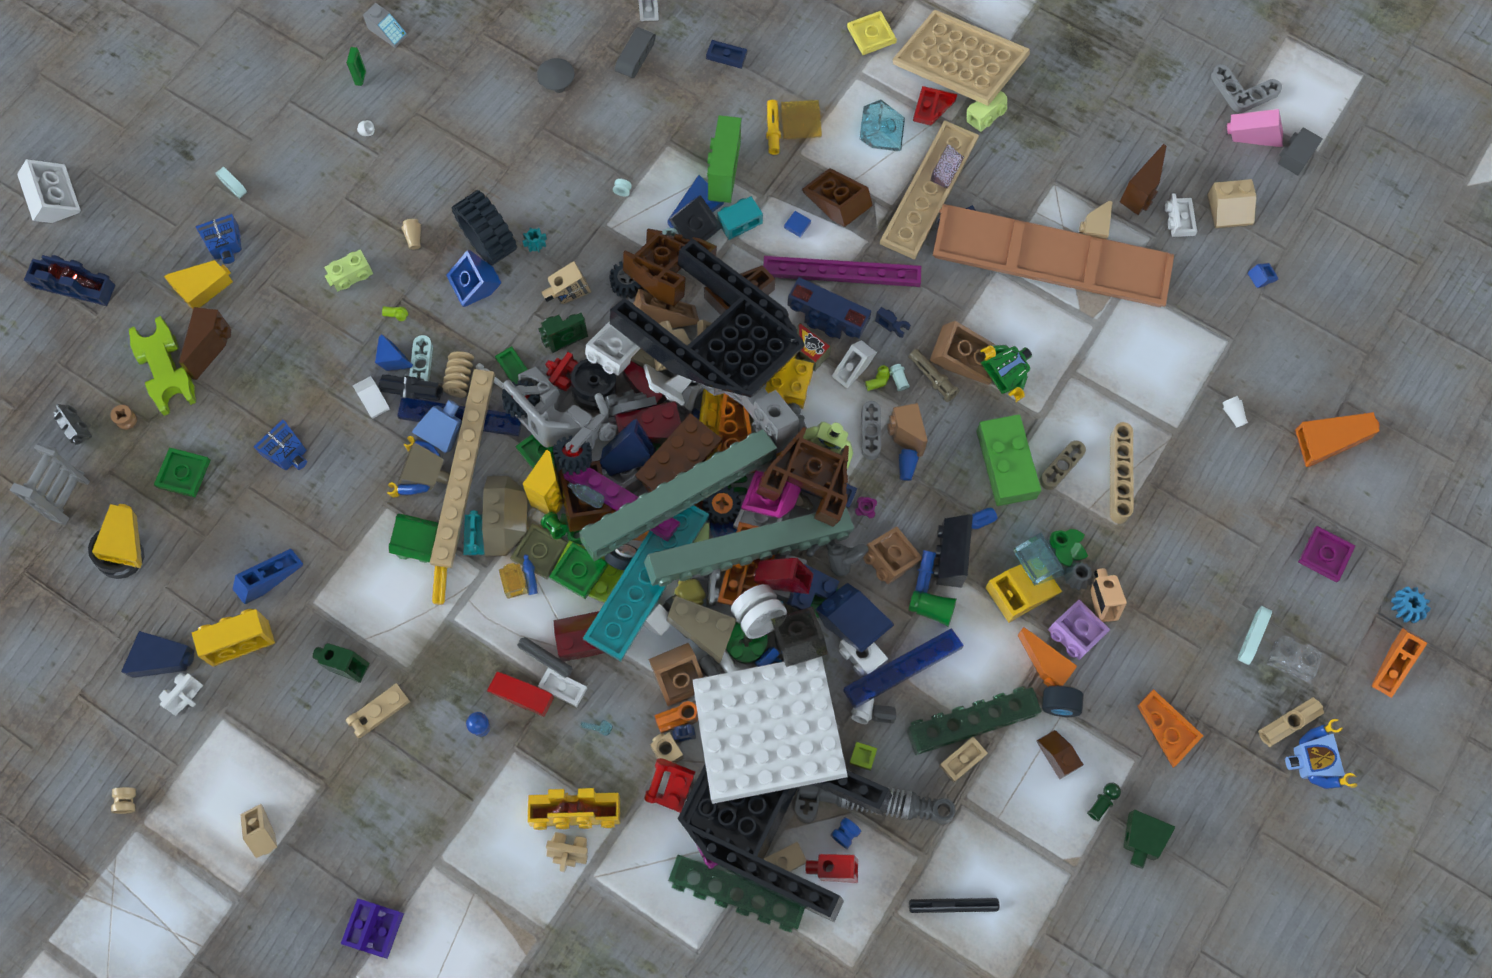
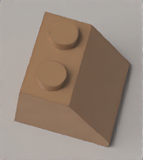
(908, 428)
(676, 673)

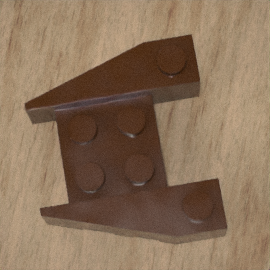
(657, 267)
(813, 470)

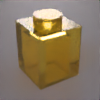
(513, 580)

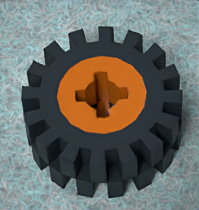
(720, 512)

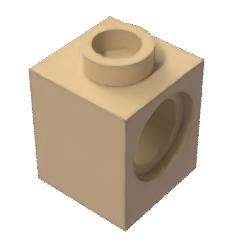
(662, 739)

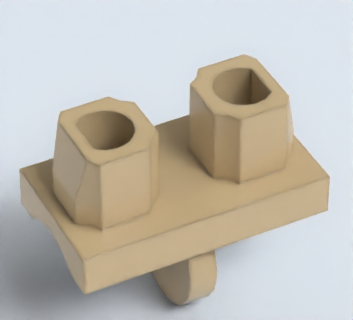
(567, 854)

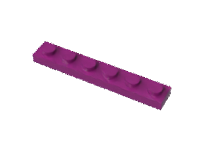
(617, 496)

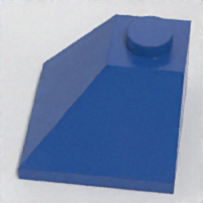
(472, 279)

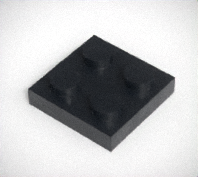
(696, 220)

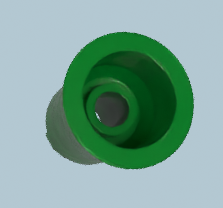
(933, 607)

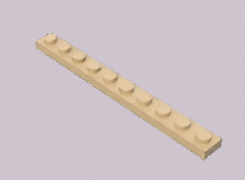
(462, 469)

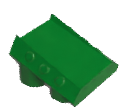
(413, 538)

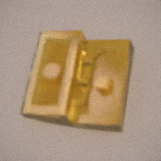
(801, 119)

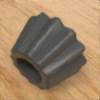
(1075, 581)

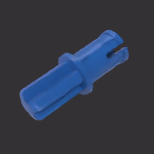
(925, 571)

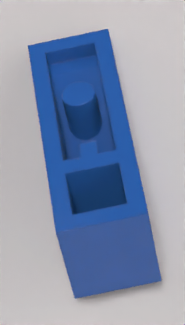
(265, 576)

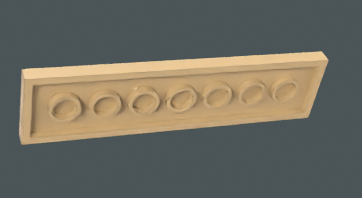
(923, 197)

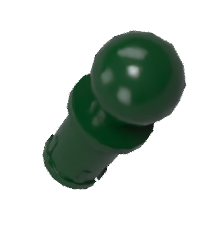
(1111, 792)

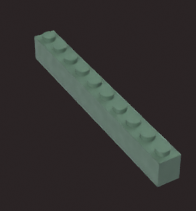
(678, 494)
(743, 548)

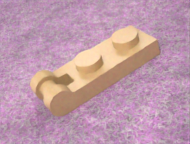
(378, 710)

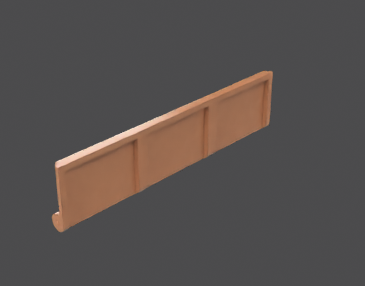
(1053, 255)

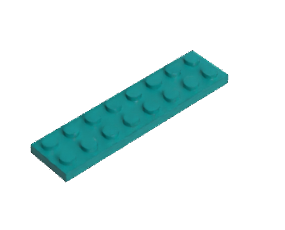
(633, 594)

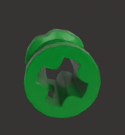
(554, 525)

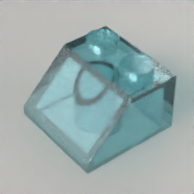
(882, 126)

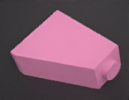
(1257, 128)

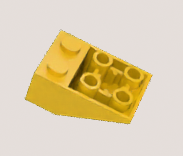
(1016, 593)

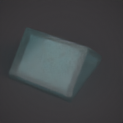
(1038, 560)

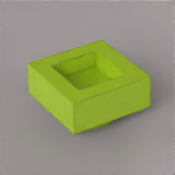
(863, 756)

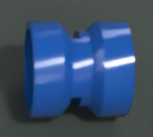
(846, 833)

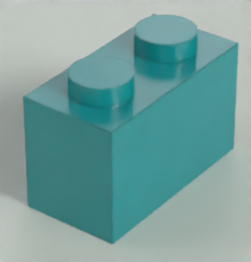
(740, 217)

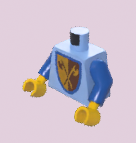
(1319, 758)

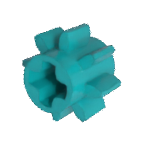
(534, 240)

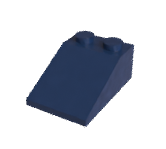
(853, 617)

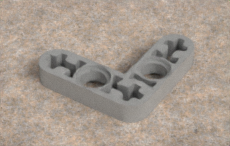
(1240, 94)

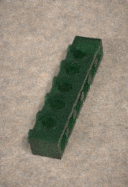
(923, 743)
(684, 867)

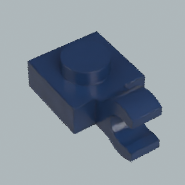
(889, 321)

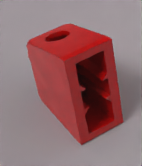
(844, 868)

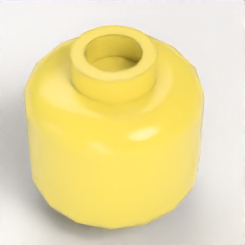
(691, 591)

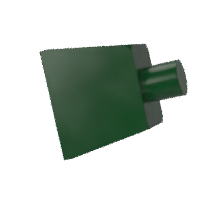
(341, 661)
(1145, 837)

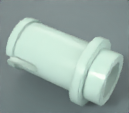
(899, 377)

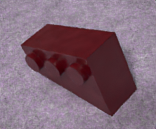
(656, 421)

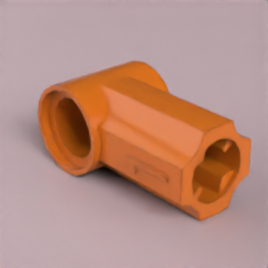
(674, 717)

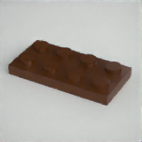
(682, 450)

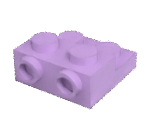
(1078, 630)

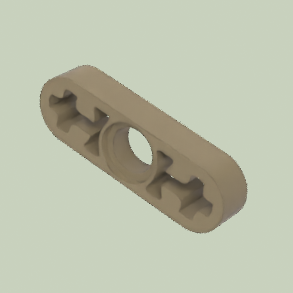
(1061, 474)

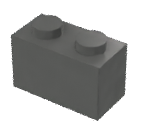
(1299, 152)

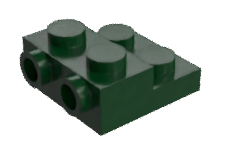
(560, 334)

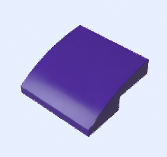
(372, 928)

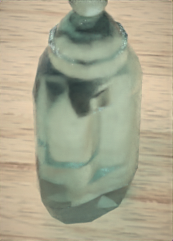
(588, 494)

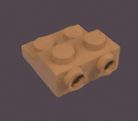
(891, 555)

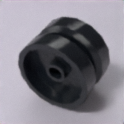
(588, 380)
(111, 569)

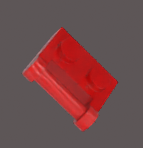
(677, 786)

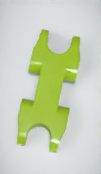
(157, 352)

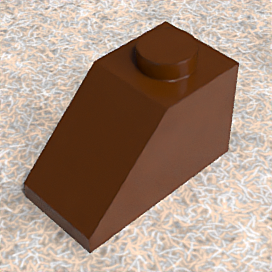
(1059, 754)

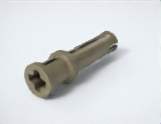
(939, 381)

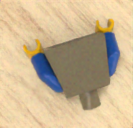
(420, 470)

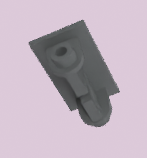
(67, 416)

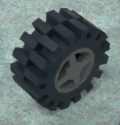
(618, 283)

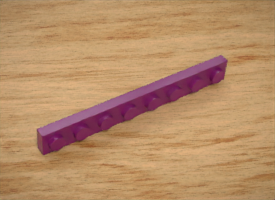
(843, 271)

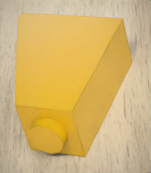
(200, 282)
(119, 537)

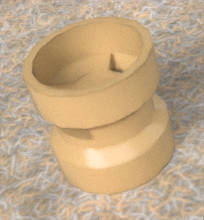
(123, 800)

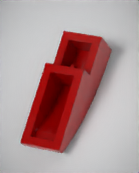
(521, 693)

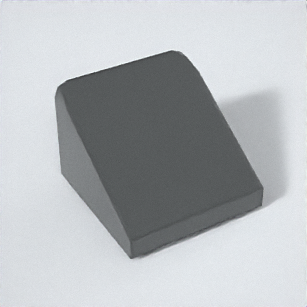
(884, 714)

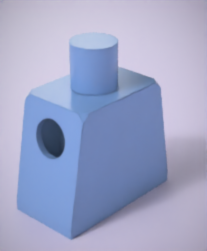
(440, 426)

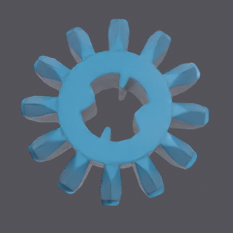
(1410, 604)

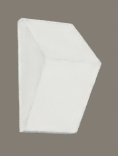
(371, 397)

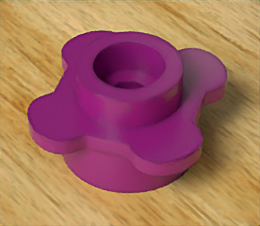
(866, 501)

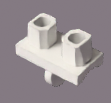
(181, 695)

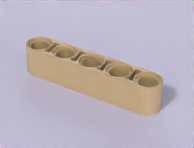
(1118, 481)

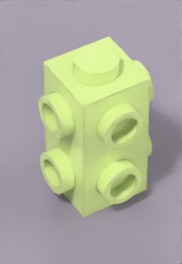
(982, 116)
(348, 270)

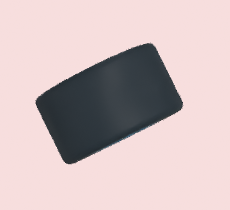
(1062, 701)

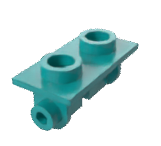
(473, 534)

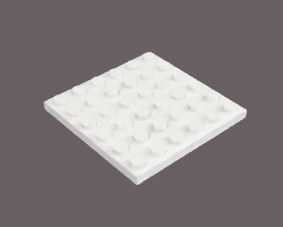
(768, 729)

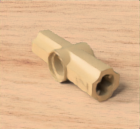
(1281, 728)

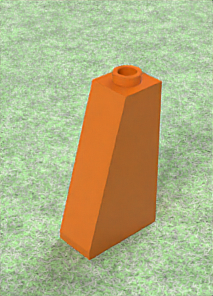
(1332, 436)

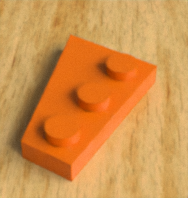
(1169, 727)

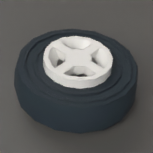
(621, 556)

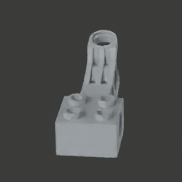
(769, 413)

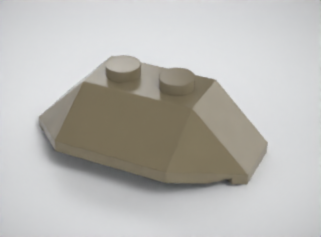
(503, 515)

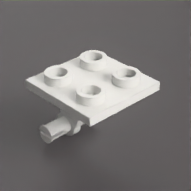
(670, 387)

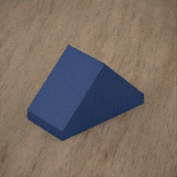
(389, 356)

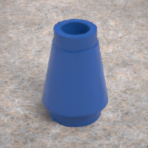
(907, 463)

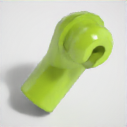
(399, 313)
(880, 379)

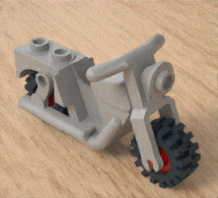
(570, 432)

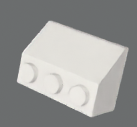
(48, 191)

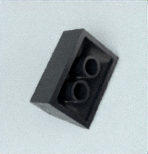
(953, 551)

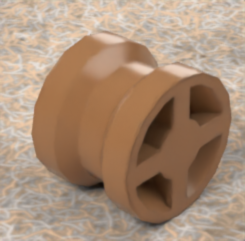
(123, 422)

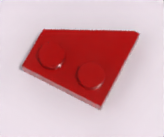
(932, 105)

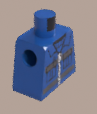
(221, 238)
(282, 447)

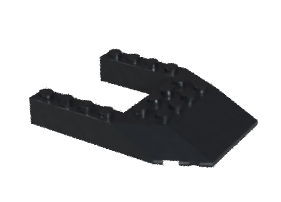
(733, 352)
(742, 829)

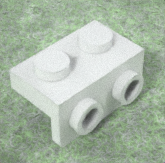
(1181, 216)

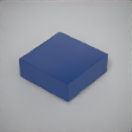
(797, 224)

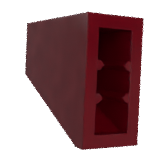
(784, 575)

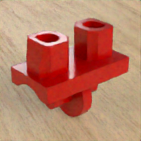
(559, 369)

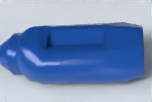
(983, 518)
(528, 570)

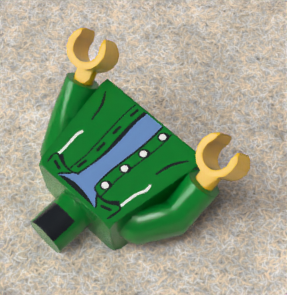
(1007, 368)

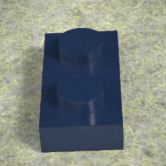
(726, 54)

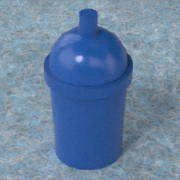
(478, 724)

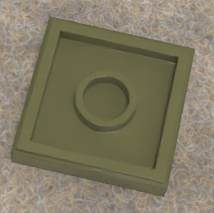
(541, 549)

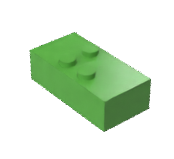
(724, 159)
(1008, 460)

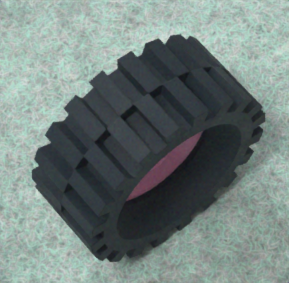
(484, 227)

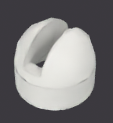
(366, 125)

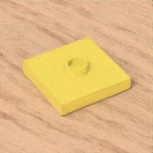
(871, 33)

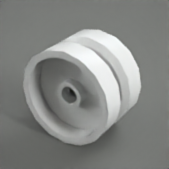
(756, 609)

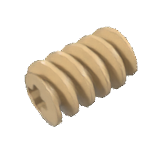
(457, 374)

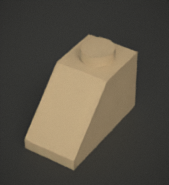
(1097, 222)
(258, 831)

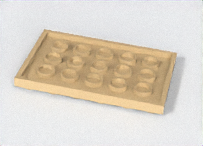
(961, 57)

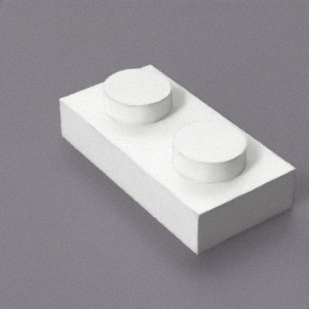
(562, 688)

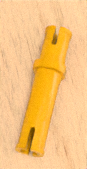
(773, 133)

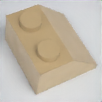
(1232, 203)

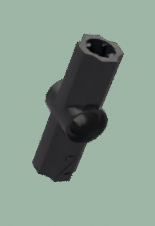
(411, 387)

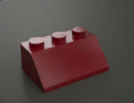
(570, 634)

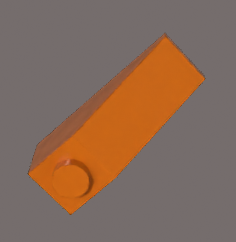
(1048, 662)
(1398, 662)

